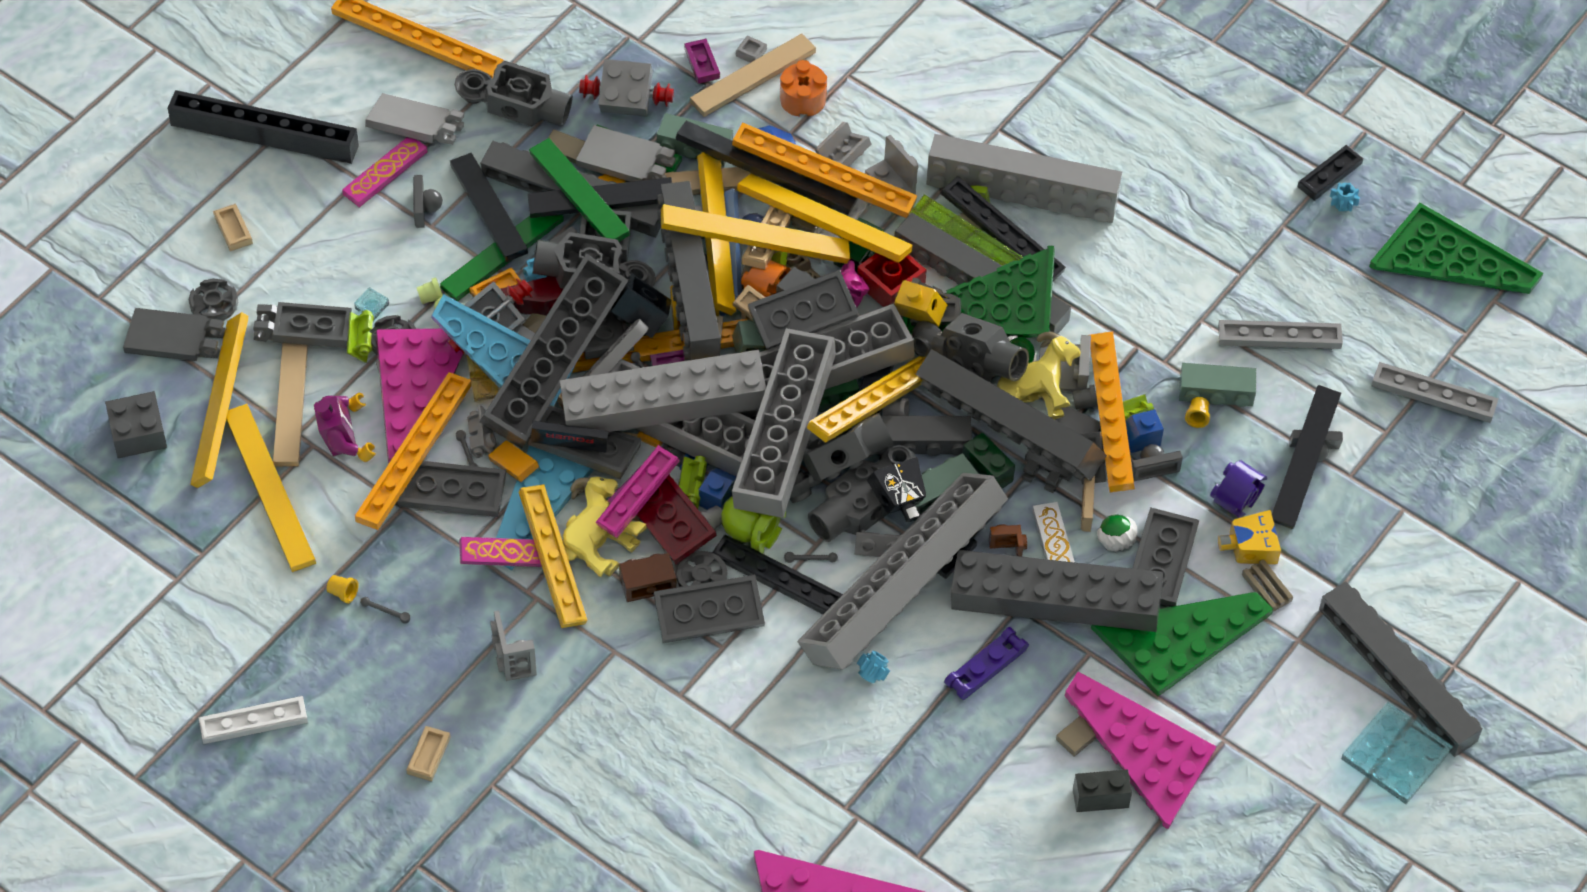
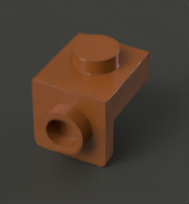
(1008, 536)

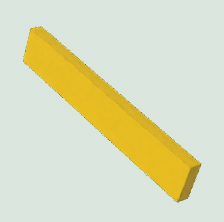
(552, 556)

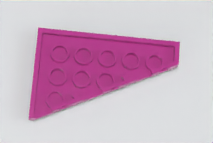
(410, 373)
(1159, 755)
(787, 874)

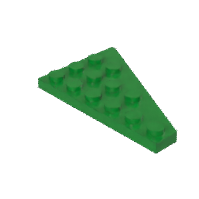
(1446, 251)
(1012, 297)
(1184, 637)

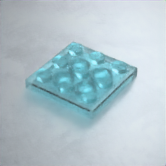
(1396, 752)

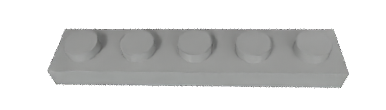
(1280, 334)
(1435, 392)

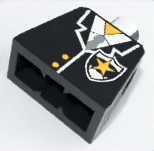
(899, 488)

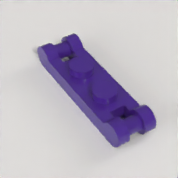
(986, 664)

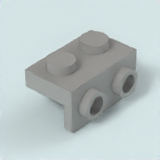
(843, 145)

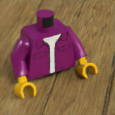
(336, 425)

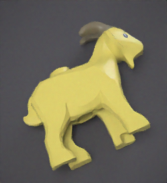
(1044, 375)
(583, 535)

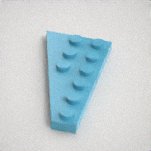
(482, 339)
(556, 475)

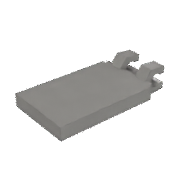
(414, 119)
(624, 156)

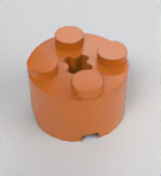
(803, 89)
(765, 280)

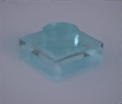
(371, 301)

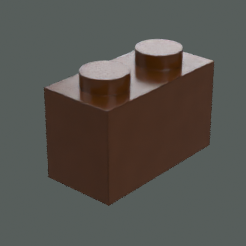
(646, 575)

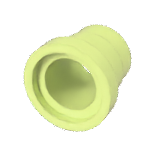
(429, 291)

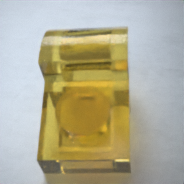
(482, 386)

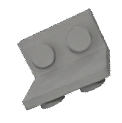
(897, 167)
(1075, 376)
(514, 659)

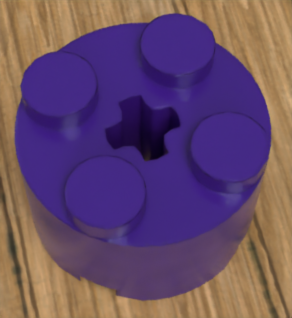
(1239, 488)

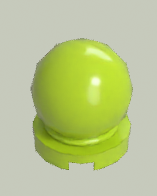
(750, 526)

